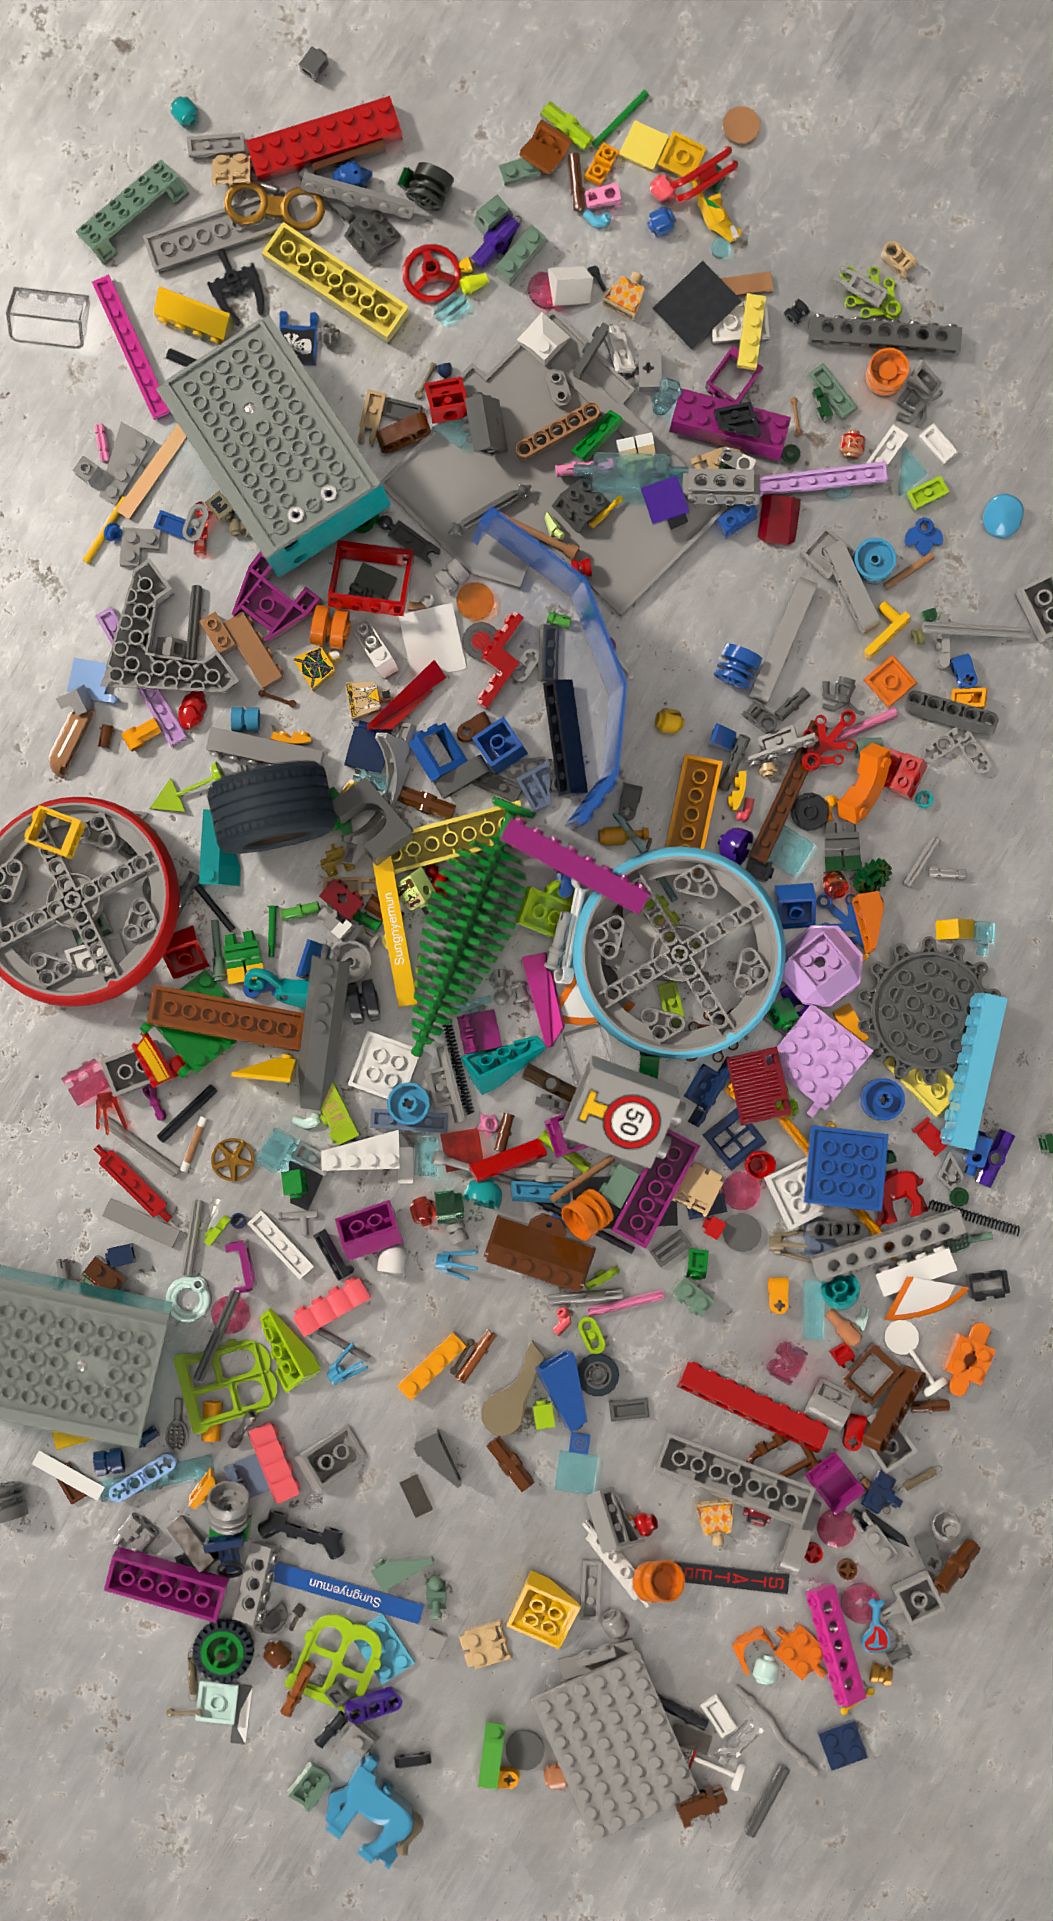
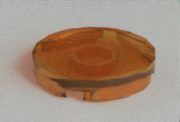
(475, 601)

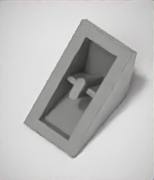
(924, 379)

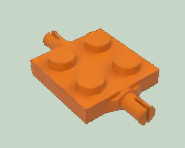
(800, 1652)

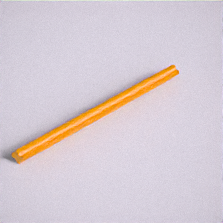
(793, 1130)

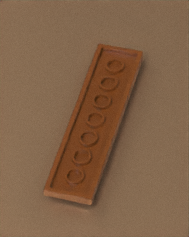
(225, 1018)

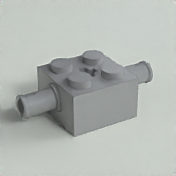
(906, 1603)

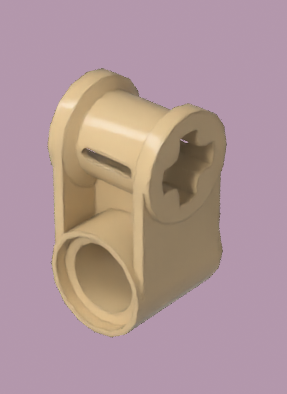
(899, 259)

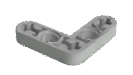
(962, 743)

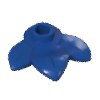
(923, 539)

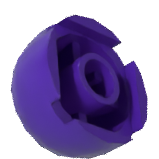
(735, 843)

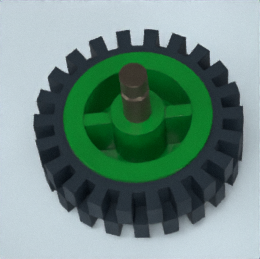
(223, 1650)

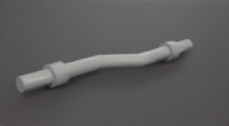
(802, 1759)

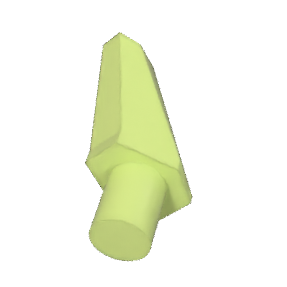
(553, 527)

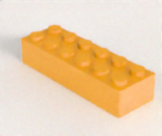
(693, 803)

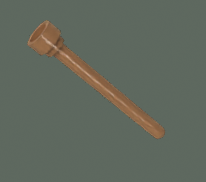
(569, 550)

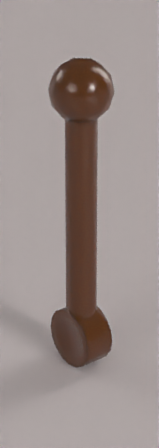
(292, 703)

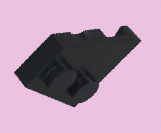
(738, 419)
(313, 1182)

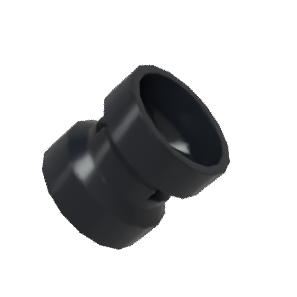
(796, 312)

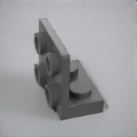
(371, 234)
(579, 504)

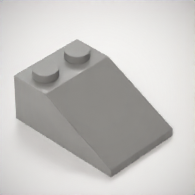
(330, 1458)

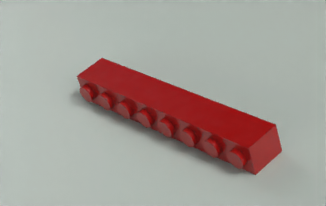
(753, 1407)

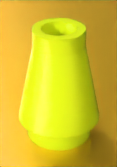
(473, 282)

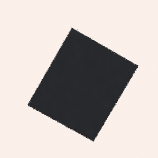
(697, 304)

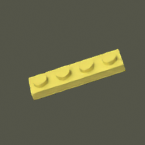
(751, 331)

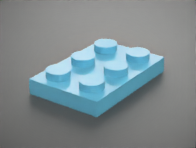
(394, 1654)

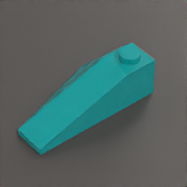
(215, 865)
(495, 1066)

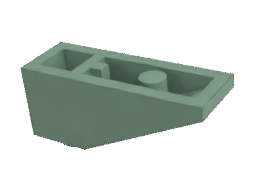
(398, 1569)

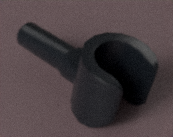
(594, 272)

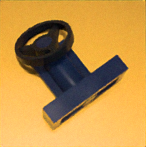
(228, 1552)

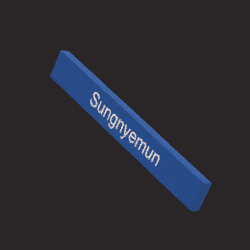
(348, 1592)

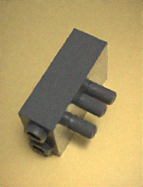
(485, 424)

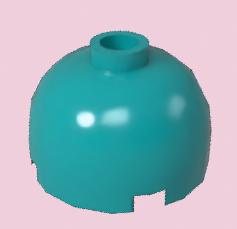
(484, 1193)
(841, 1292)

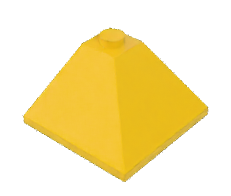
(275, 1069)
(543, 1610)

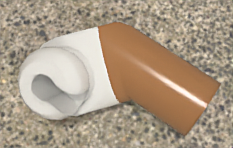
(426, 602)

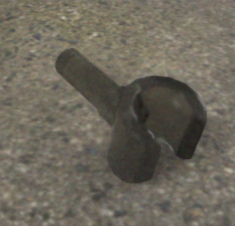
(299, 1610)

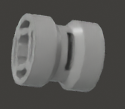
(457, 1232)

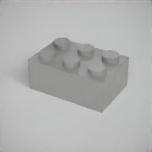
(1037, 604)
(125, 1072)

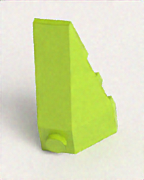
(294, 1360)

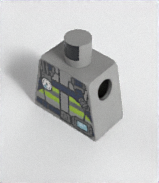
(358, 1737)

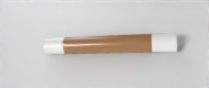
(193, 1144)

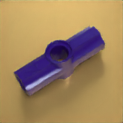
(495, 241)
(1000, 1146)

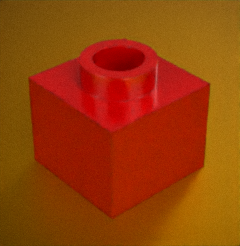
(713, 1227)

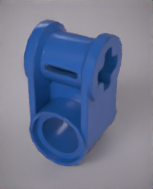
(963, 669)

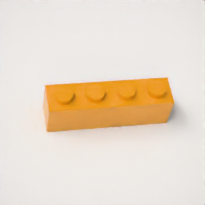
(432, 1365)

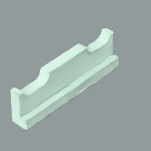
(861, 1319)

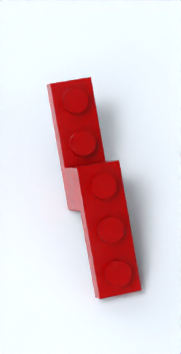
(499, 659)

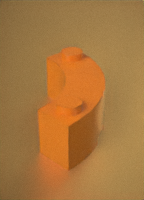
(872, 776)

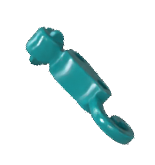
(293, 989)

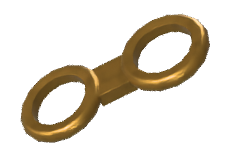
(273, 206)

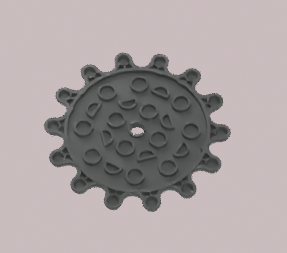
(900, 1001)

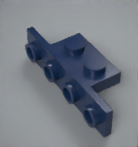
(705, 1090)

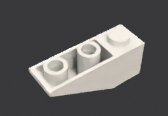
(375, 649)

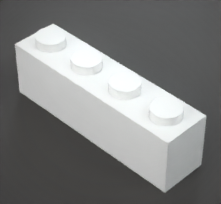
(922, 1266)

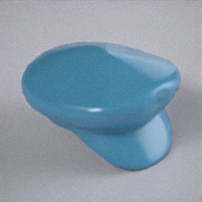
(1003, 515)

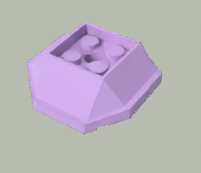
(835, 979)

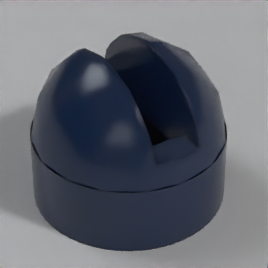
(444, 370)
(235, 1218)

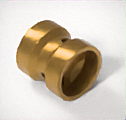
(881, 1674)

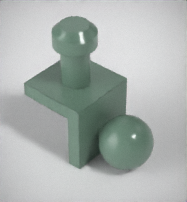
(436, 1596)

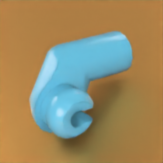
(597, 221)

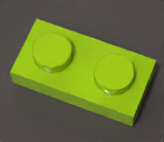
(927, 492)

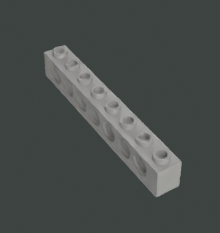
(914, 1229)

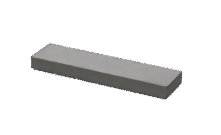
(141, 1223)

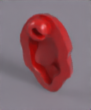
(192, 709)

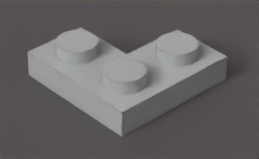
(133, 541)

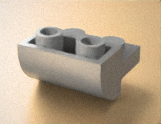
(829, 1405)

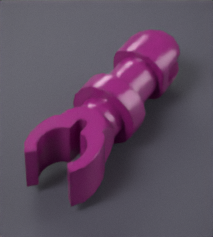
(155, 1102)

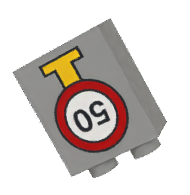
(623, 1112)

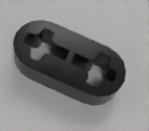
(412, 1759)

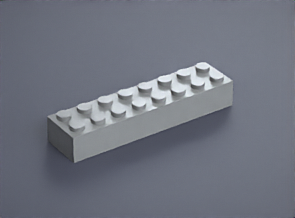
(735, 1480)

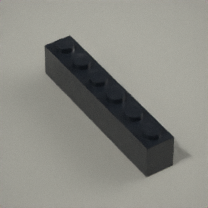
(565, 737)

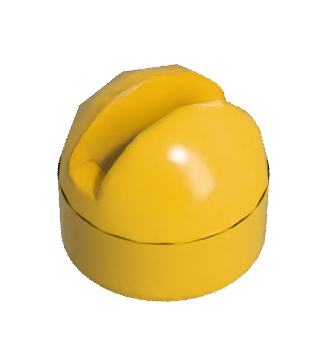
(466, 265)

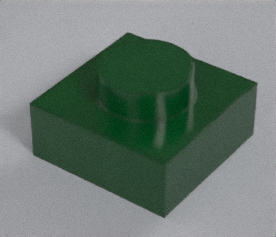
(405, 178)

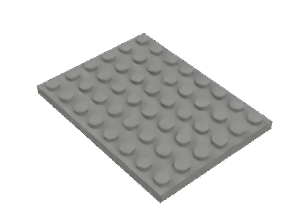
(615, 1746)

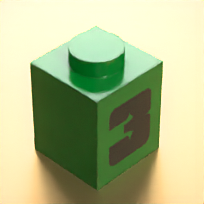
(782, 1014)

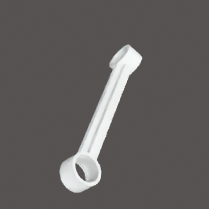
(566, 973)

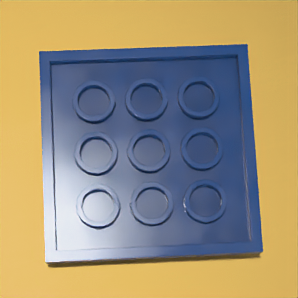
(846, 1168)

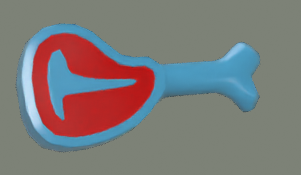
(877, 1636)

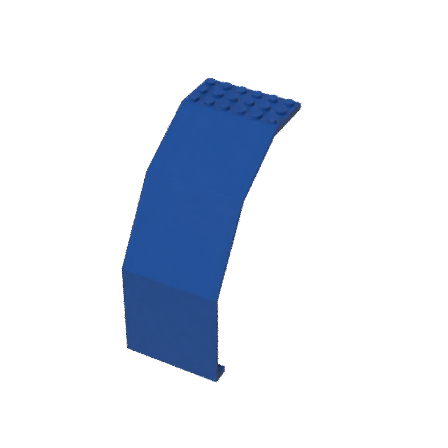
(578, 588)

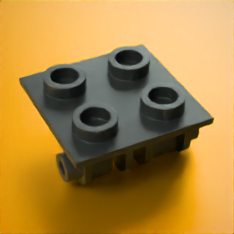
(372, 583)

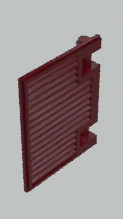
(758, 1086)

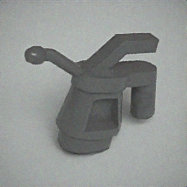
(912, 401)
(843, 691)

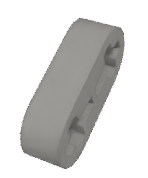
(529, 668)

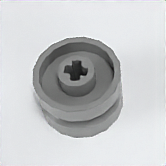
(360, 956)

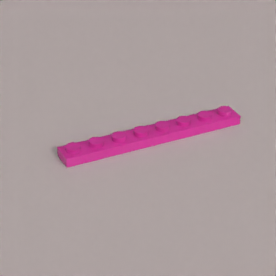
(130, 345)

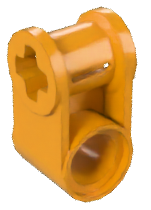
(778, 1290)
(503, 1782)

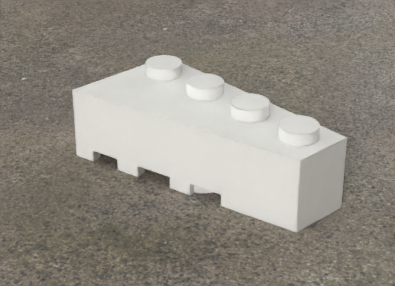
(368, 1153)

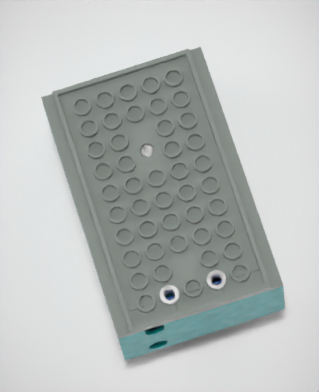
(274, 445)
(78, 1355)

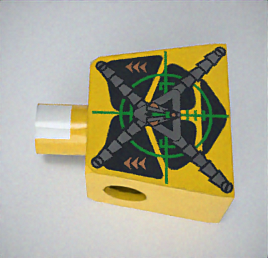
(317, 666)

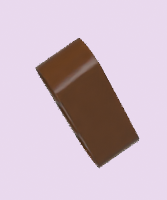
(403, 433)

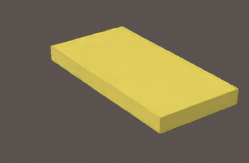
(934, 1096)

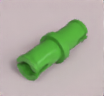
(300, 911)

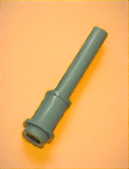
(218, 960)

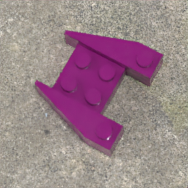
(269, 604)

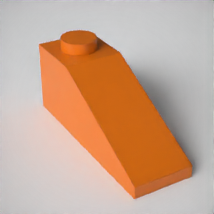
(869, 913)

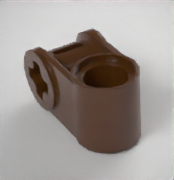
(474, 725)

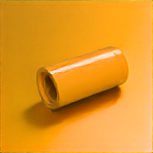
(210, 1409)

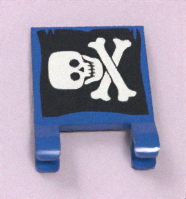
(301, 338)

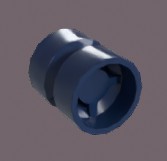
(111, 1461)

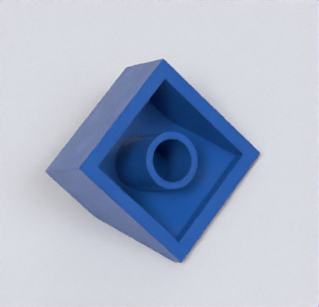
(796, 905)

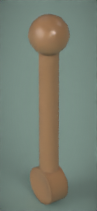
(798, 432)

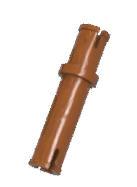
(480, 1349)
(294, 1696)

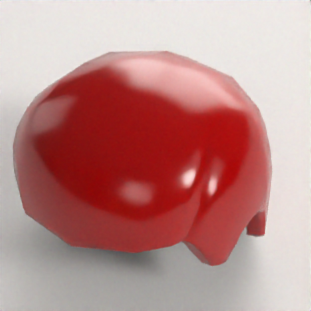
(760, 1164)

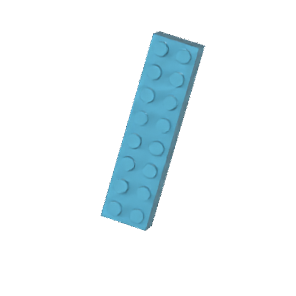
(973, 1070)

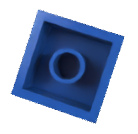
(499, 745)

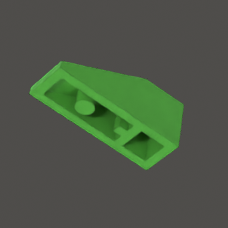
(491, 1756)

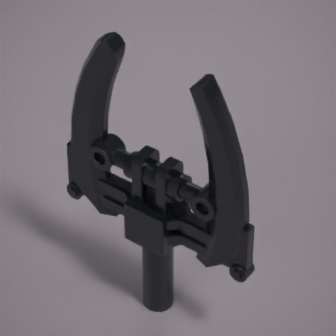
(232, 279)

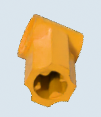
(137, 736)

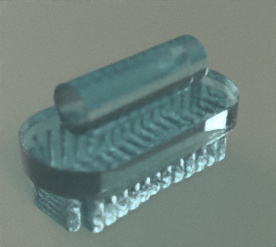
(450, 308)

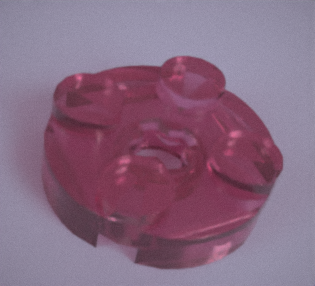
(236, 1323)
(851, 1596)

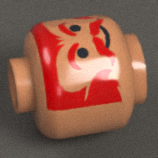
(852, 444)

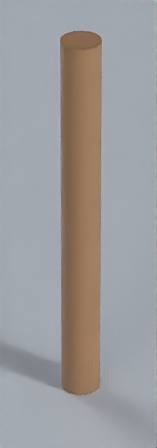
(582, 1178)

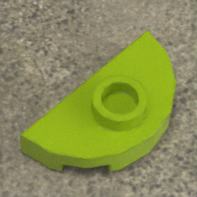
(601, 1277)

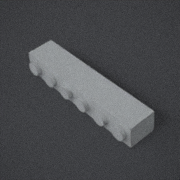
(257, 749)

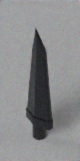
(890, 1532)

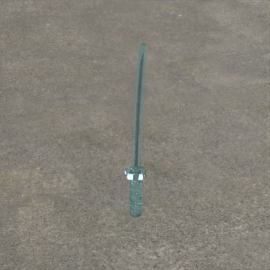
(642, 849)

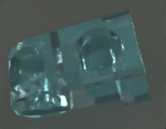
(666, 396)

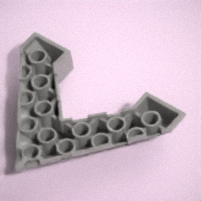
(131, 658)

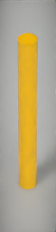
(100, 537)

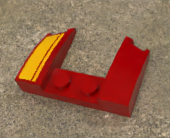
(154, 1065)

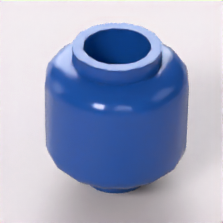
(661, 220)

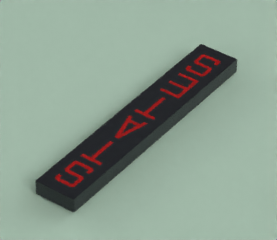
(735, 1577)

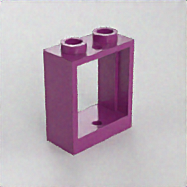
(715, 391)
(556, 1137)

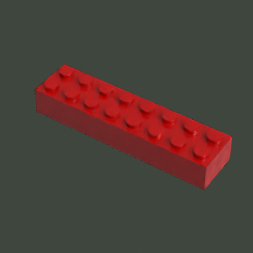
(318, 139)

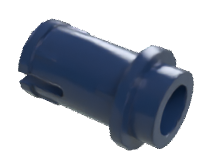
(148, 1436)

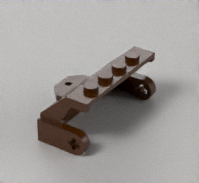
(540, 1251)

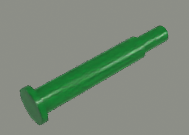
(272, 929)

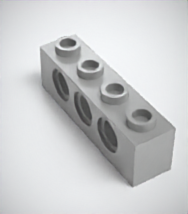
(244, 1610)

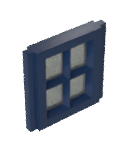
(733, 1141)

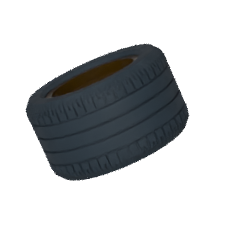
(271, 807)

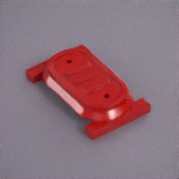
(930, 1136)

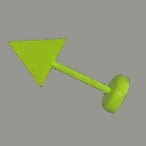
(170, 799)

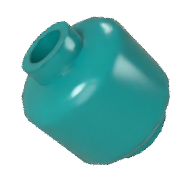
(184, 111)

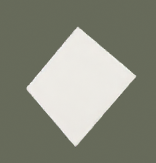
(432, 636)

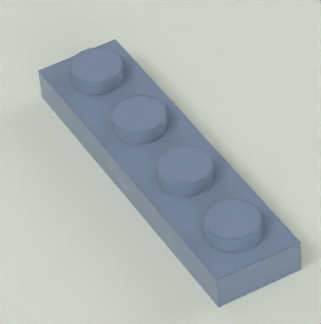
(431, 1123)

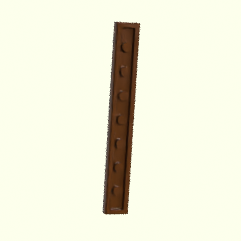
(782, 804)

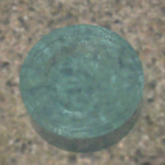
(720, 248)

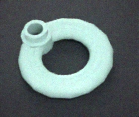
(204, 1294)

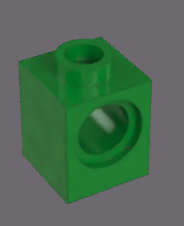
(294, 1183)

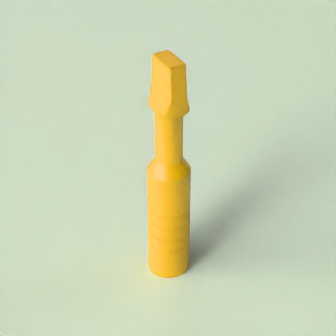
(605, 512)

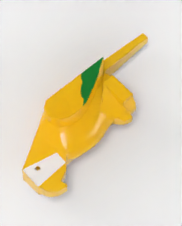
(716, 216)

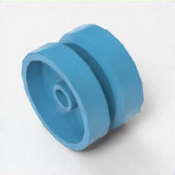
(885, 559)
(403, 1113)

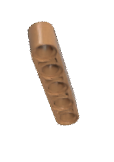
(562, 423)

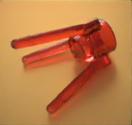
(105, 1101)

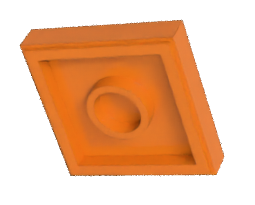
(890, 681)

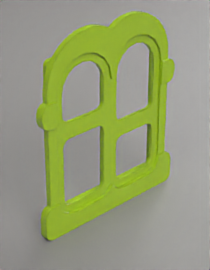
(259, 1373)
(349, 1633)

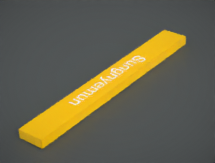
(395, 933)

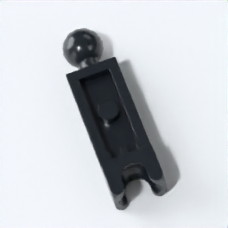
(409, 539)

